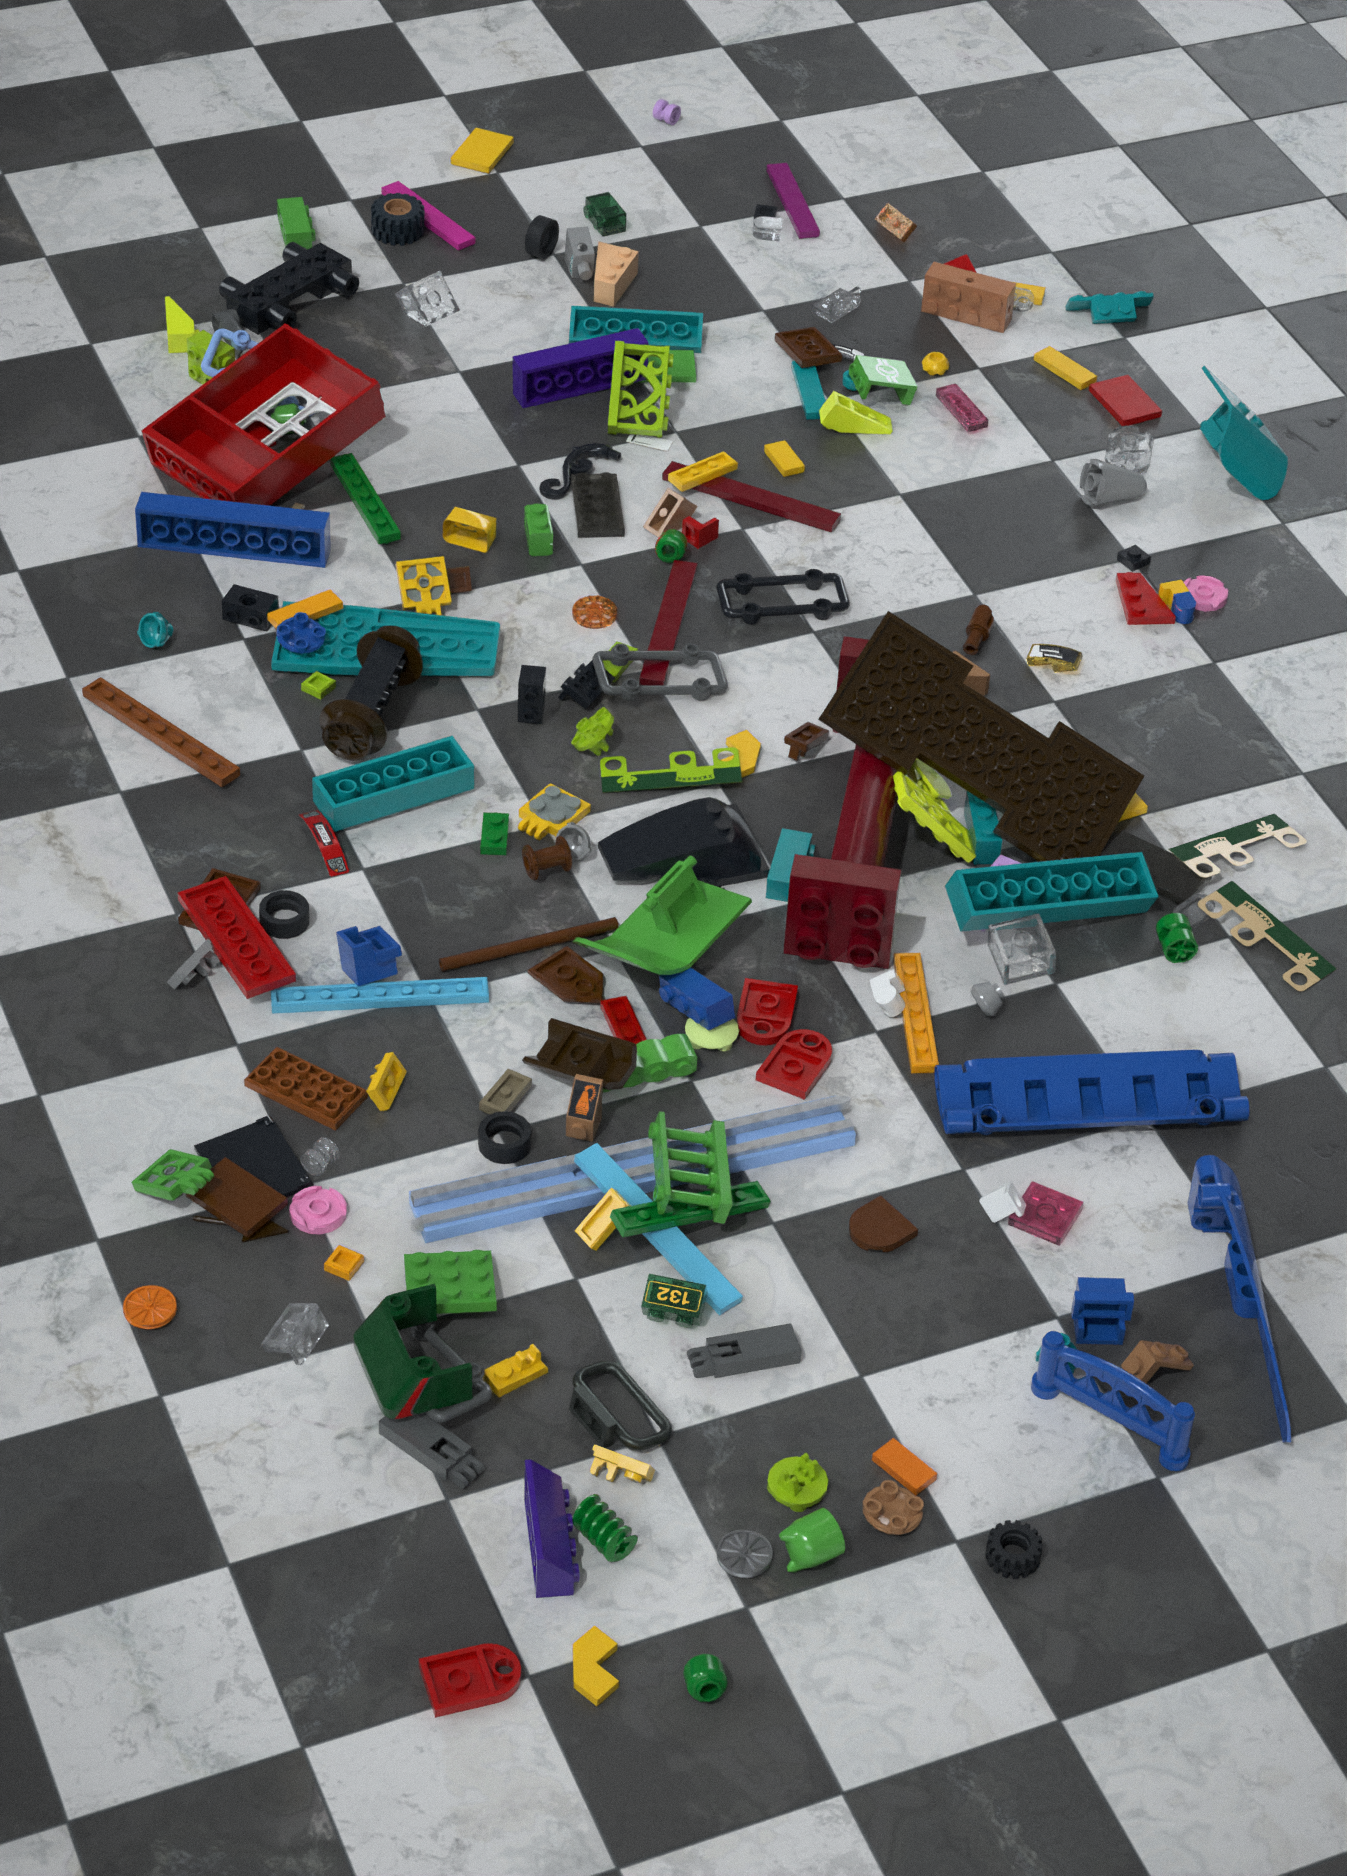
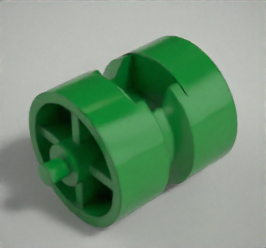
(1176, 938)

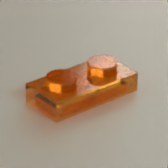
(896, 222)

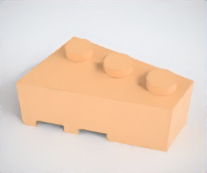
(613, 272)

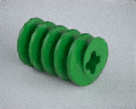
(604, 1529)

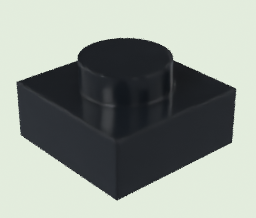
(765, 211)
(1133, 558)

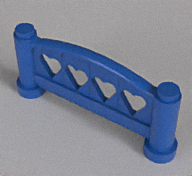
(1055, 1376)

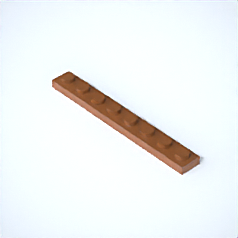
(161, 732)

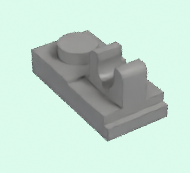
(196, 961)

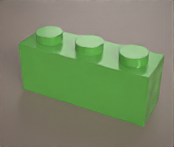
(295, 222)

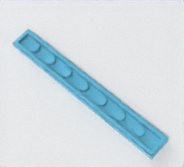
(380, 995)
(669, 1242)

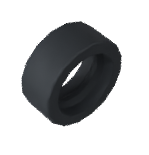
(541, 236)
(284, 901)
(507, 1122)

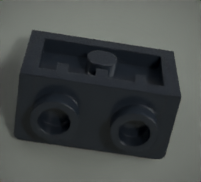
(584, 686)

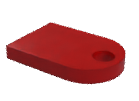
(767, 1008)
(794, 1065)
(469, 1678)

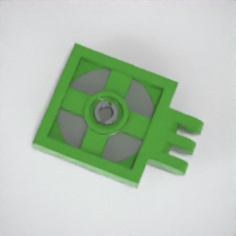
(174, 1175)

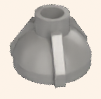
(571, 833)

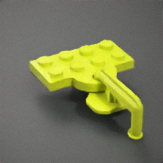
(922, 794)

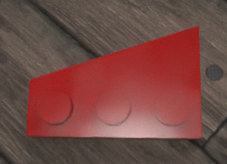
(1141, 601)

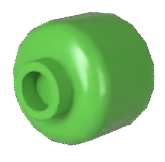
(285, 412)

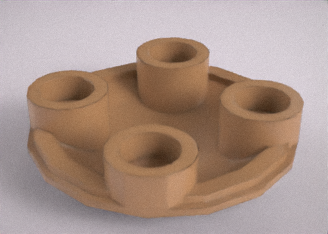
(892, 1508)

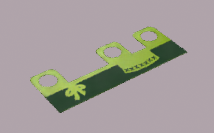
(676, 776)

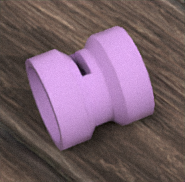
(667, 112)

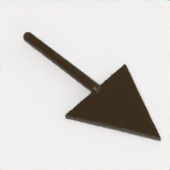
(267, 1230)

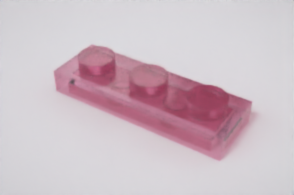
(962, 407)

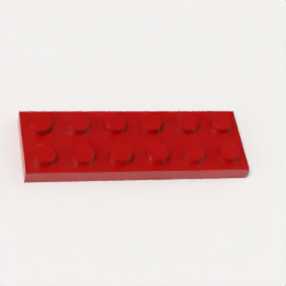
(236, 937)

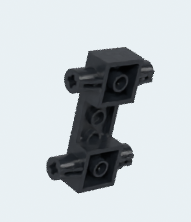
(266, 299)

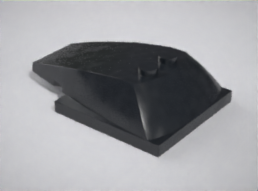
(699, 828)

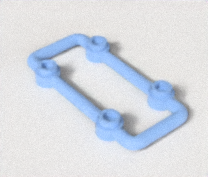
(240, 341)

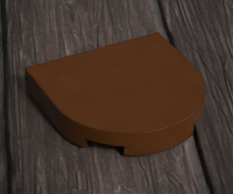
(880, 1226)

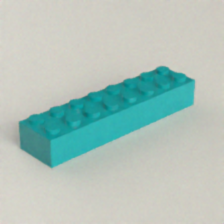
(1053, 889)

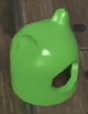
(812, 1540)

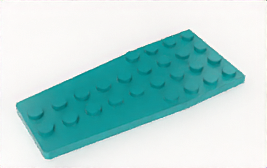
(446, 643)

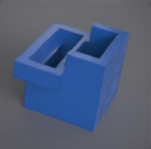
(367, 954)
(1101, 1310)

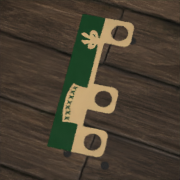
(1230, 841)
(1268, 926)

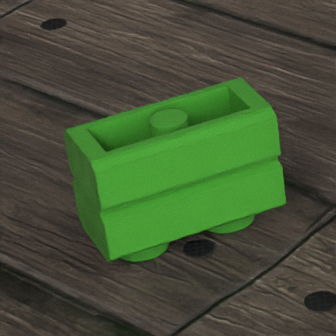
(538, 530)

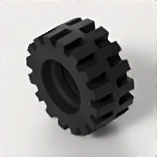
(1016, 1535)

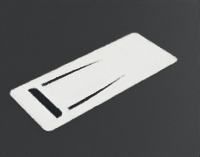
(650, 441)

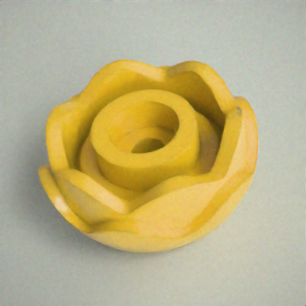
(935, 363)

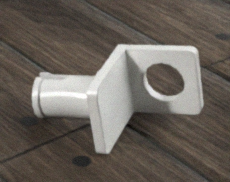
(1003, 1202)

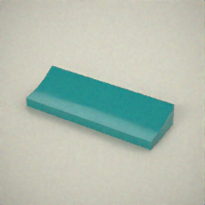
(659, 327)

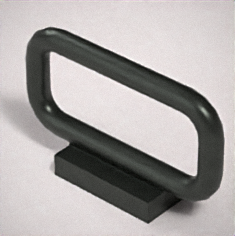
(598, 1418)

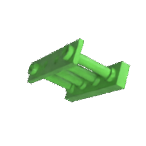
(715, 1160)

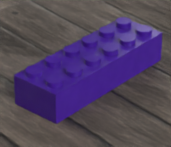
(570, 368)

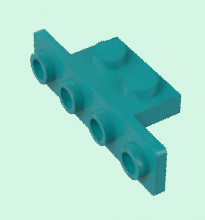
(1110, 308)

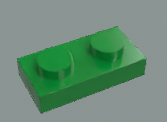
(494, 833)

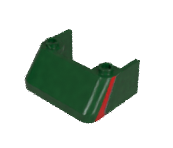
(401, 1383)

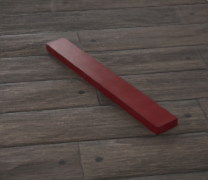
(765, 500)
(669, 621)

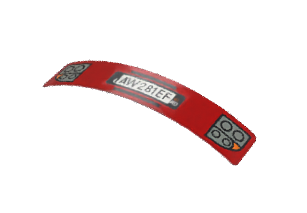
(327, 842)

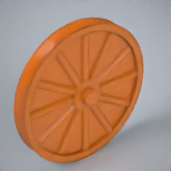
(149, 1307)

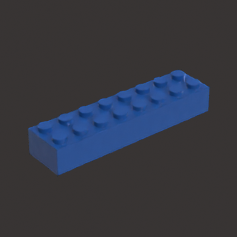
(233, 529)

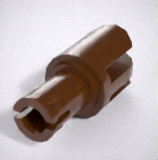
(978, 629)

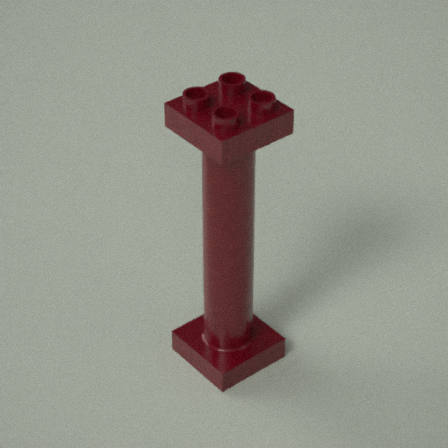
(849, 903)

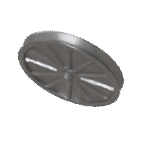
(744, 1553)

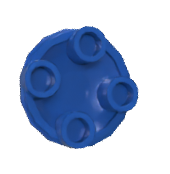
(300, 634)

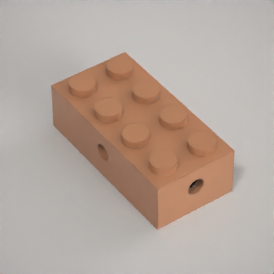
(968, 297)

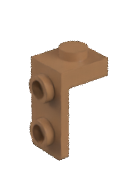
(1149, 1356)

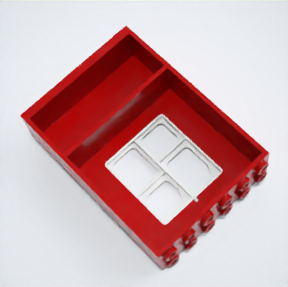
(204, 435)

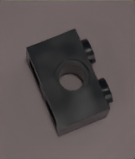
(249, 607)
(531, 694)

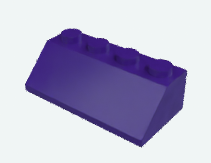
(549, 1532)

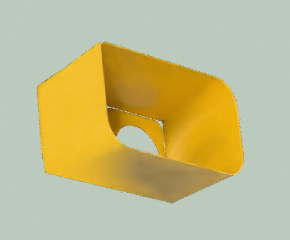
(477, 540)

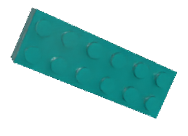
(393, 783)

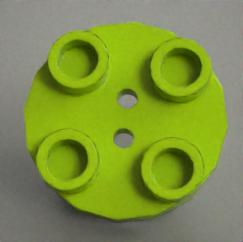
(593, 731)
(787, 1477)

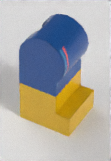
(1179, 600)

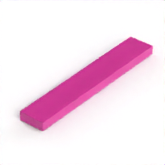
(436, 220)

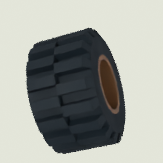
(397, 219)

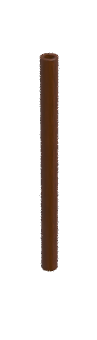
(528, 944)

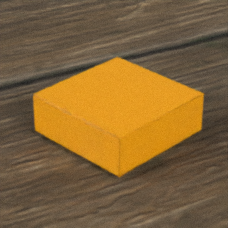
(344, 1262)

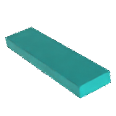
(809, 390)

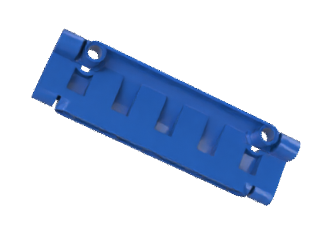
(1089, 1091)

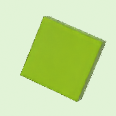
(318, 685)

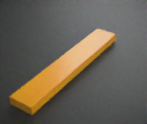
(916, 1014)

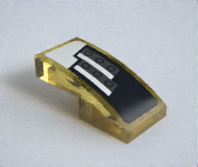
(1060, 657)

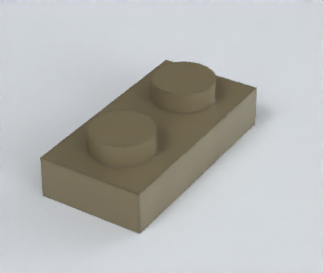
(505, 1092)

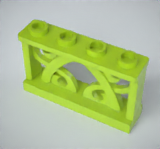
(620, 412)

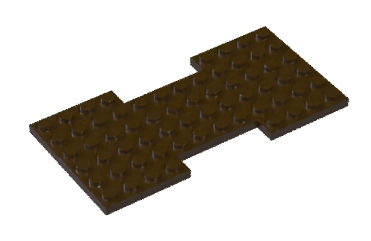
(911, 703)

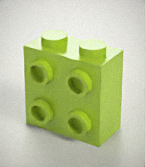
(196, 350)

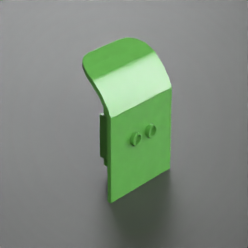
(672, 923)

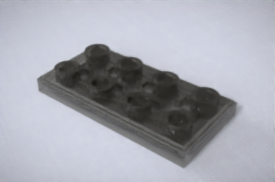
(597, 505)
(1168, 872)

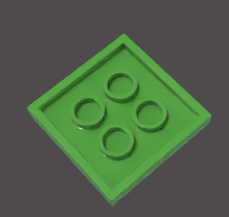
(461, 1279)

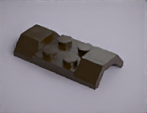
(585, 1052)

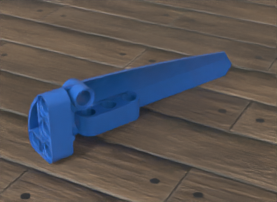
(1218, 1206)

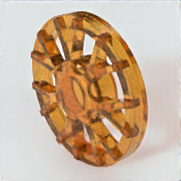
(594, 612)

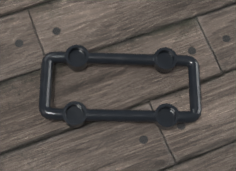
(813, 580)

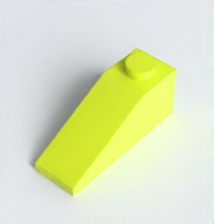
(179, 327)
(852, 417)

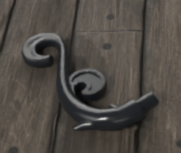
(584, 466)

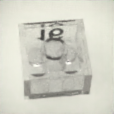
(1021, 949)

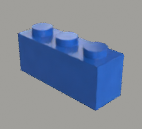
(697, 998)

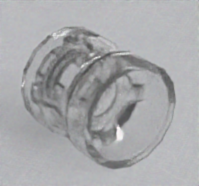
(321, 1155)

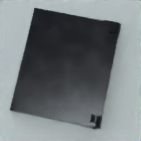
(261, 1152)

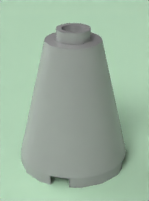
(1109, 483)

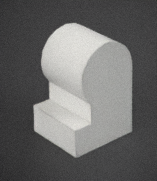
(886, 993)

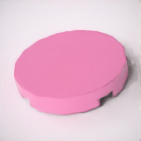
(1207, 592)
(318, 1210)

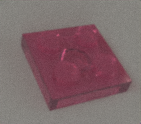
(1047, 1213)

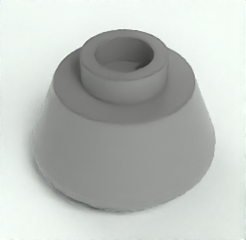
(988, 997)

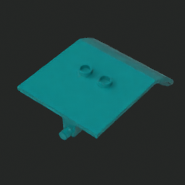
(1245, 444)

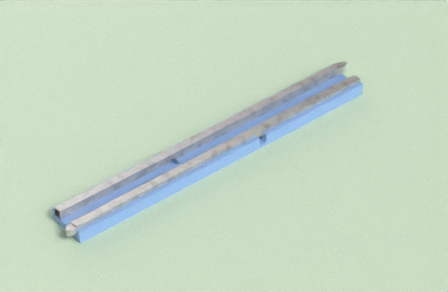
(562, 1186)

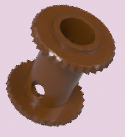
(547, 858)

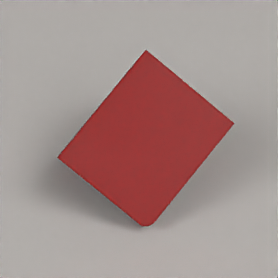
(700, 534)

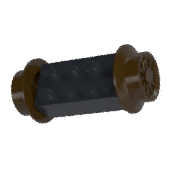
(354, 724)

